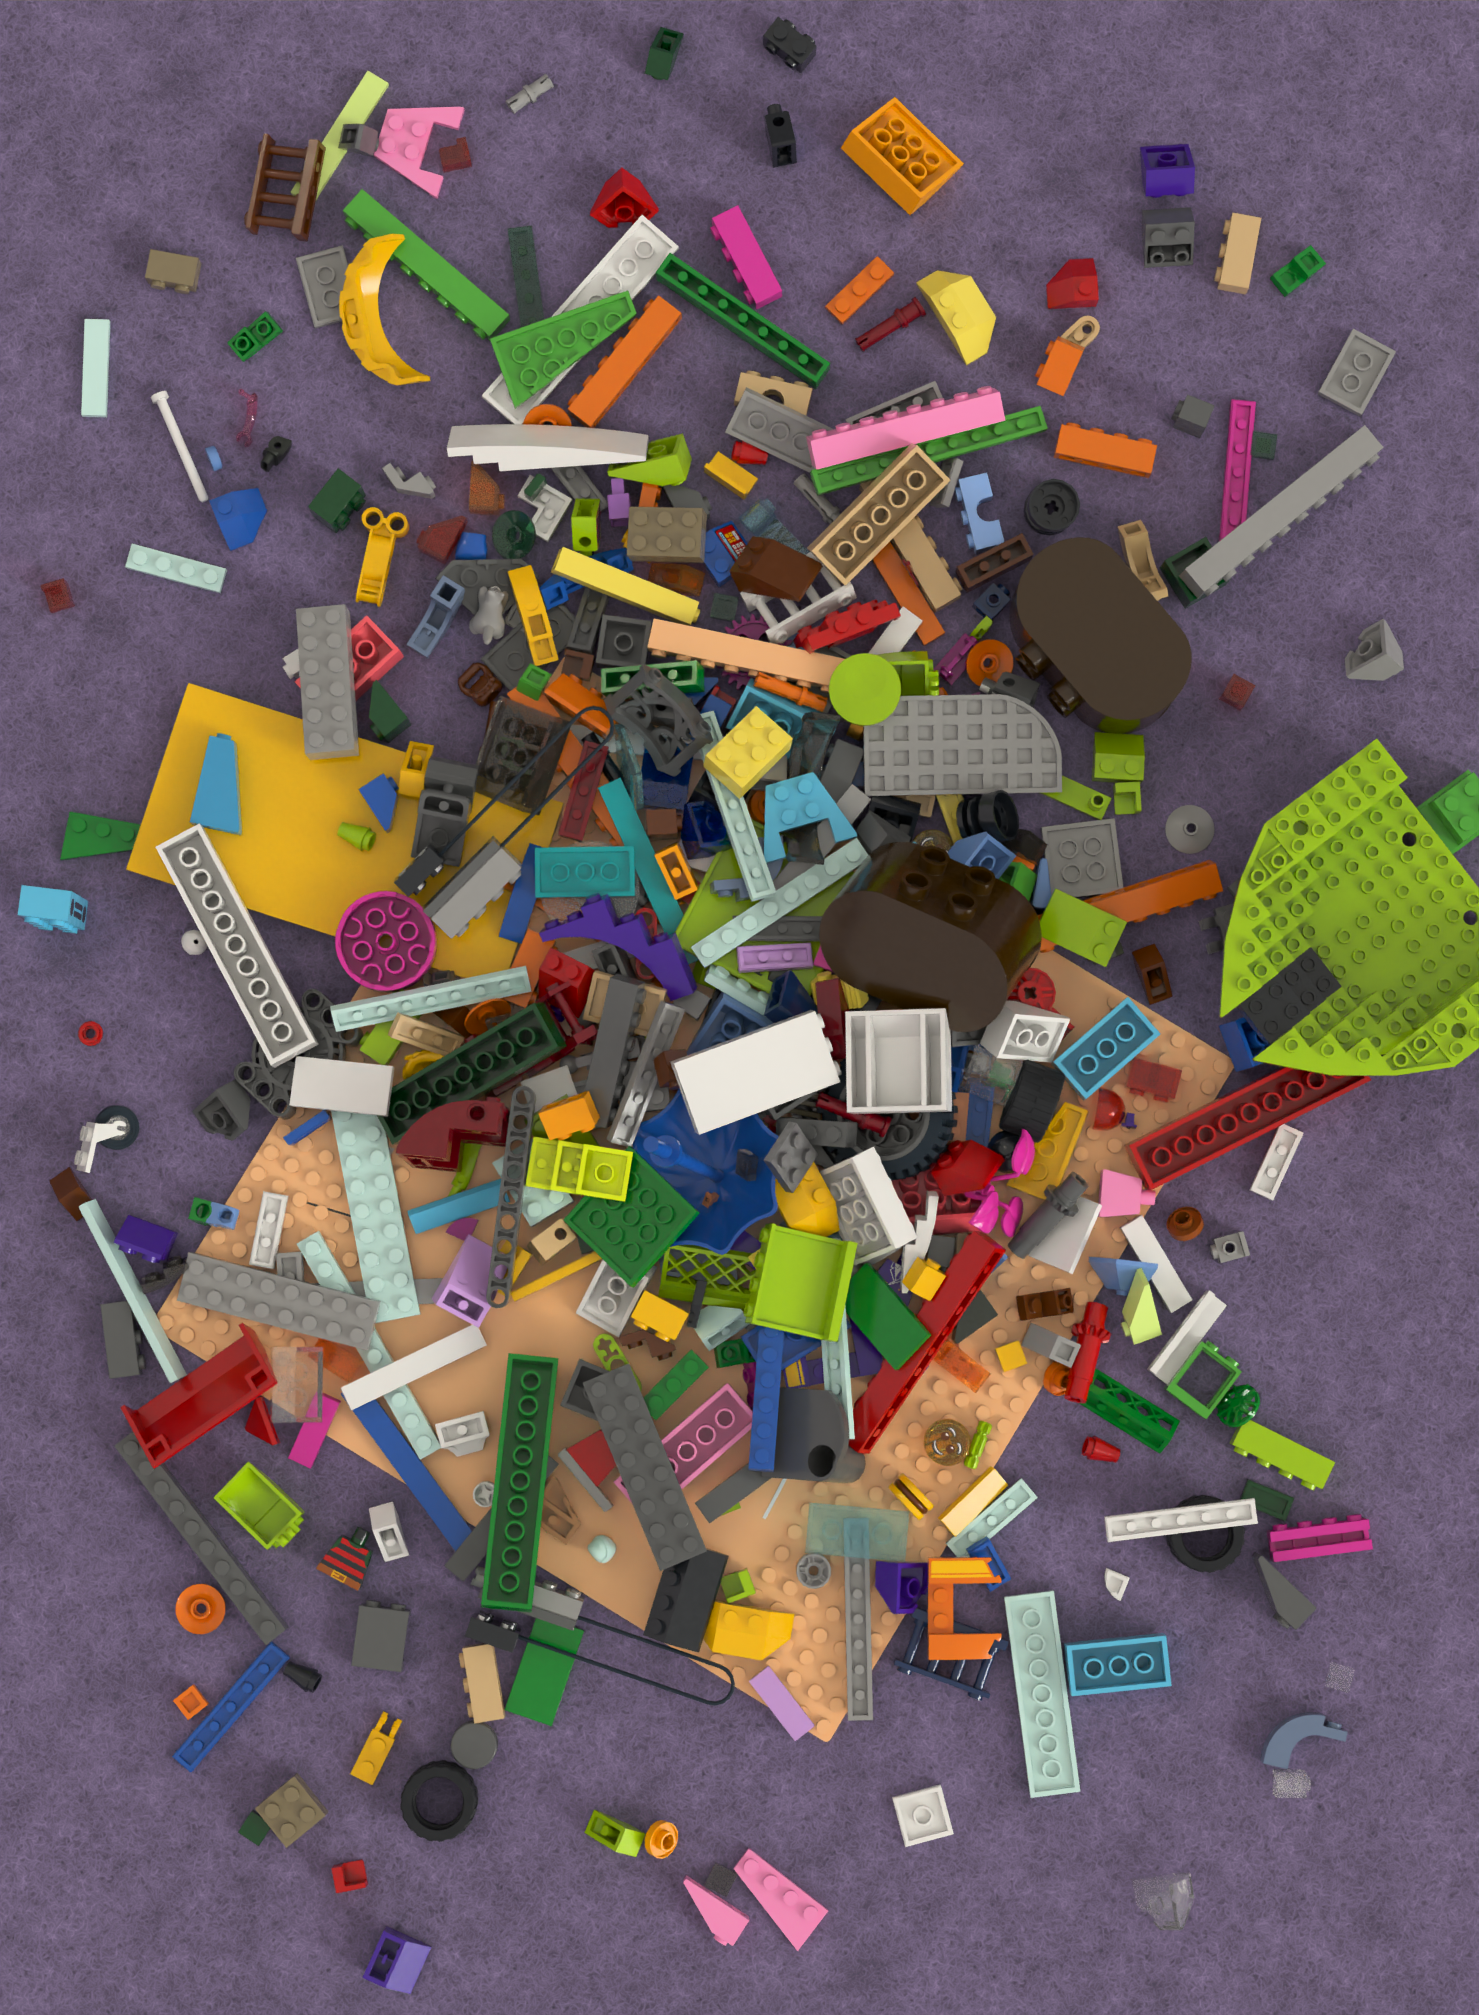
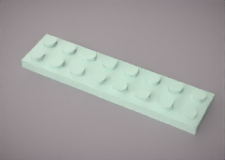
(1041, 1694)

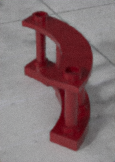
(579, 1035)

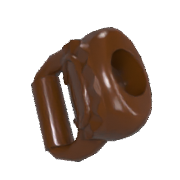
(484, 689)

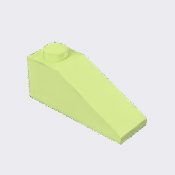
(1139, 1311)

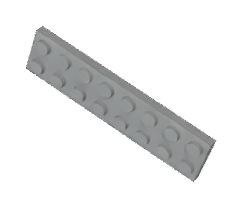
(279, 1301)

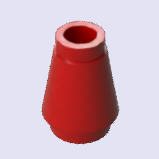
(748, 454)
(1100, 1450)

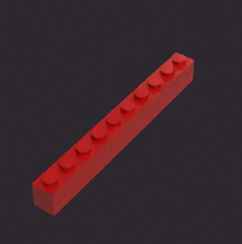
(939, 1316)

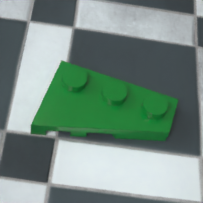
(96, 836)

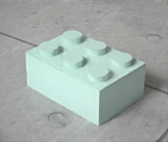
(537, 1203)

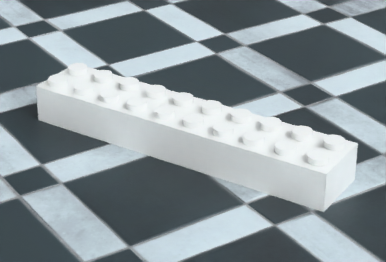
(237, 945)

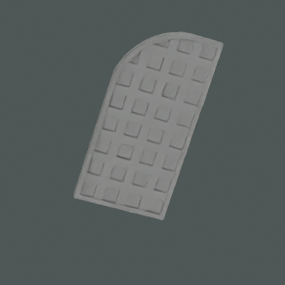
(961, 748)

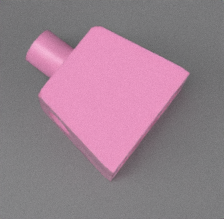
(1122, 1194)

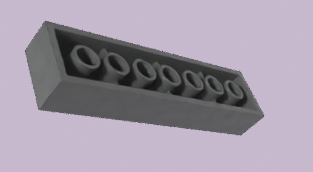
(644, 1467)

